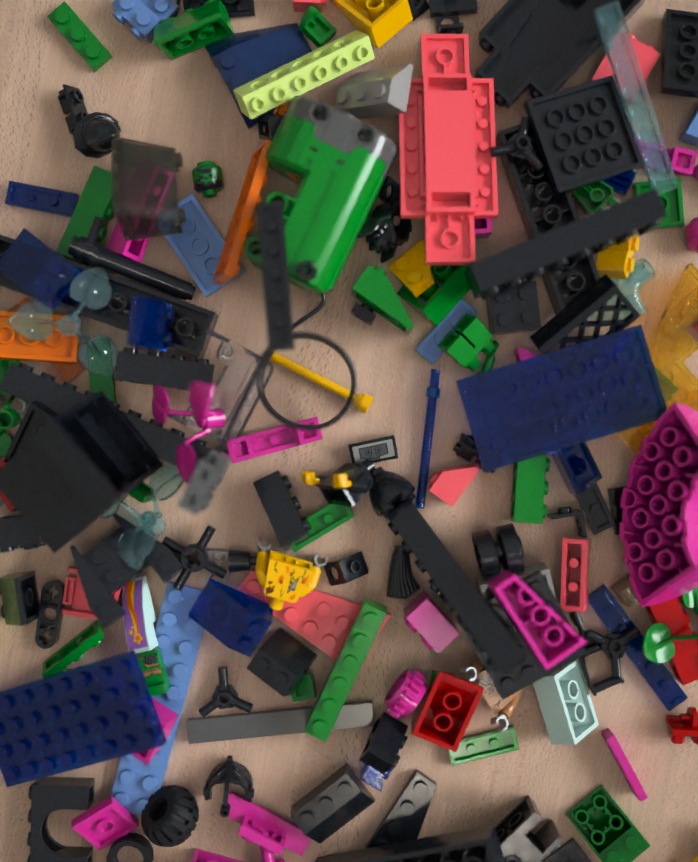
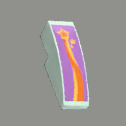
(139, 616)

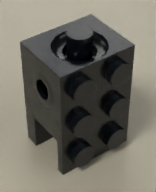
(519, 842)

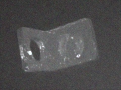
(220, 558)

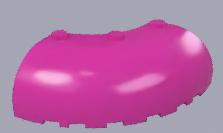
(662, 509)

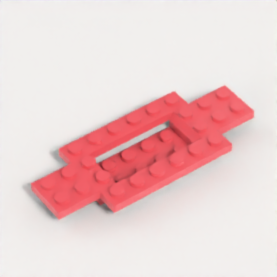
(457, 150)

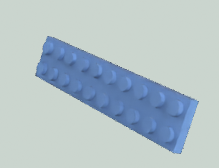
(179, 643)

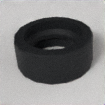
(134, 840)

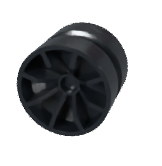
(505, 550)

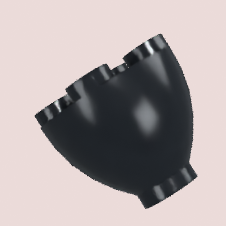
(389, 491)

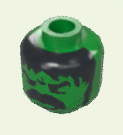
(207, 179)

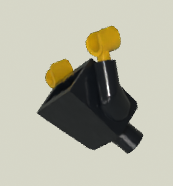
(345, 484)

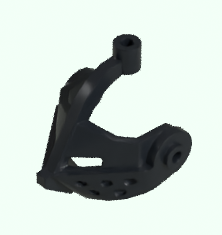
(229, 776)

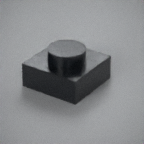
(364, 313)

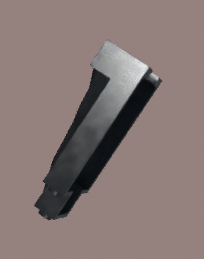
(540, 44)

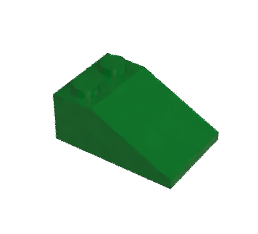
(379, 294)

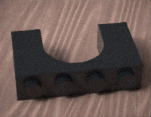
(51, 795)

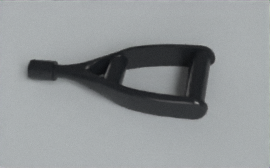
(590, 649)

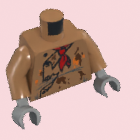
(503, 707)

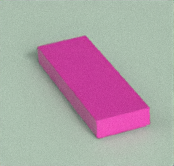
(624, 764)

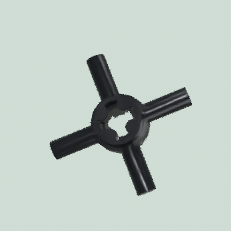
(190, 566)

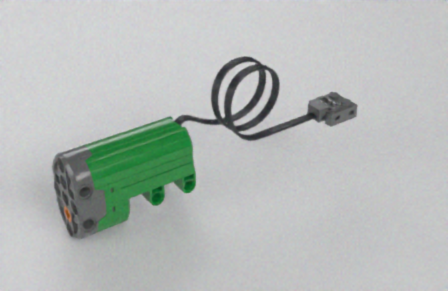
(339, 176)

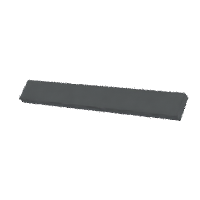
(272, 723)

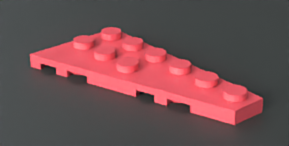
(316, 617)

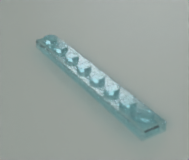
(635, 96)

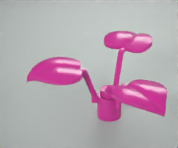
(199, 399)

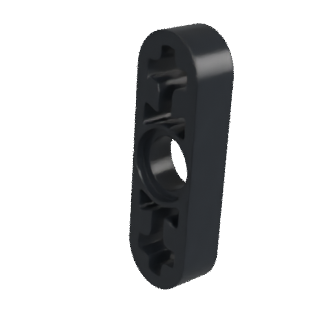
(54, 632)

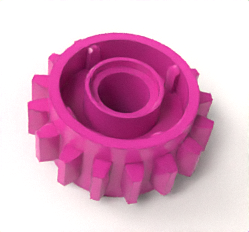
(405, 693)

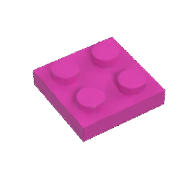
(105, 823)

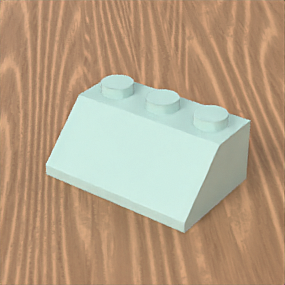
(566, 704)

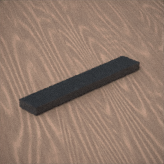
(275, 276)

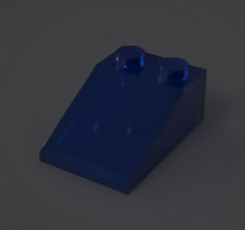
(38, 269)
(232, 616)

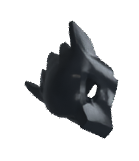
(382, 232)

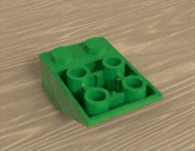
(607, 828)

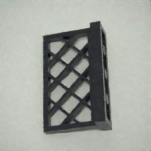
(577, 312)

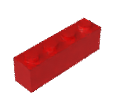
(685, 660)

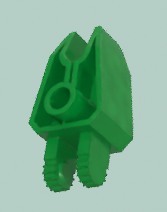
(594, 197)

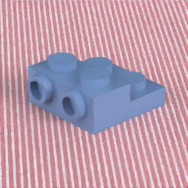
(143, 15)

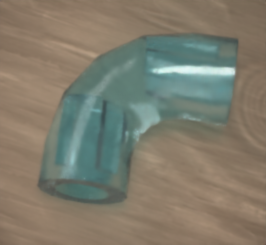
(632, 285)

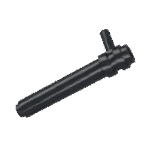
(97, 255)

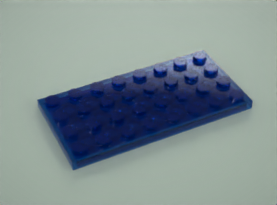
(562, 398)
(76, 719)

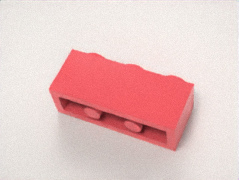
(575, 574)

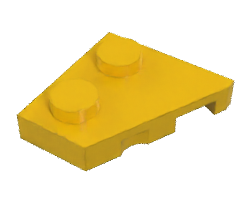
(412, 271)

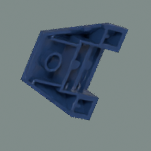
(254, 54)

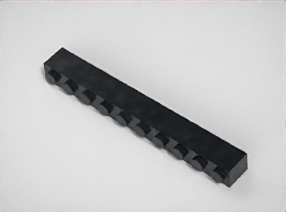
(26, 385)

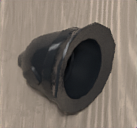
(95, 134)

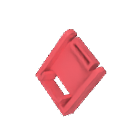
(75, 596)

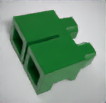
(467, 341)

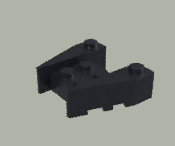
(105, 572)

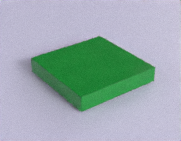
(671, 201)

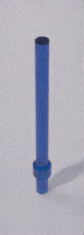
(432, 393)

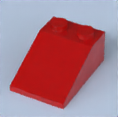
(446, 710)

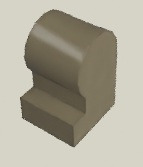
(624, 591)

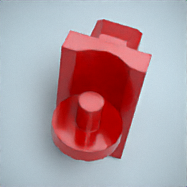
(683, 725)

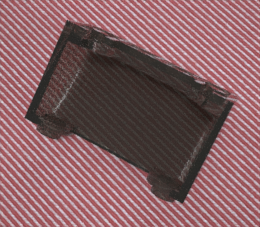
(146, 189)

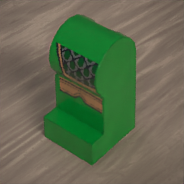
(154, 671)

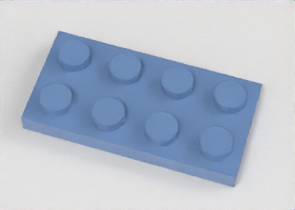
(199, 246)

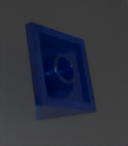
(576, 467)

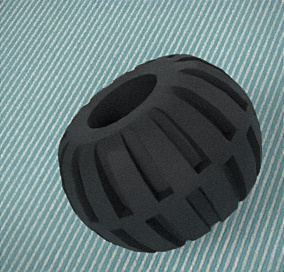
(170, 816)

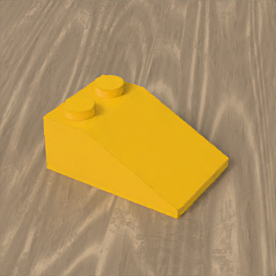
(376, 17)

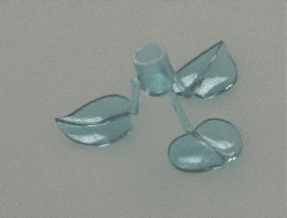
(89, 288)
(138, 543)

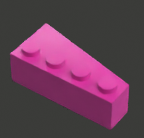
(537, 624)

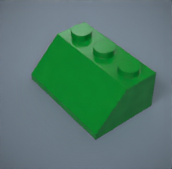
(193, 29)
(441, 297)

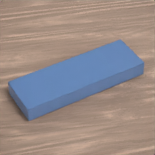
(428, 347)

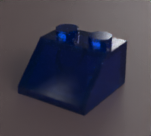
(150, 324)

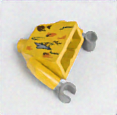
(286, 576)

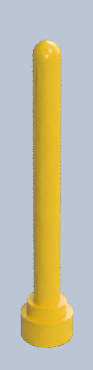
(361, 401)

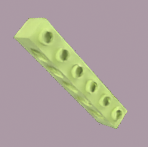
(304, 74)

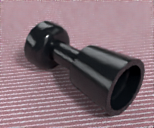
(240, 560)

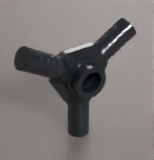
(519, 146)
(614, 646)
(225, 696)

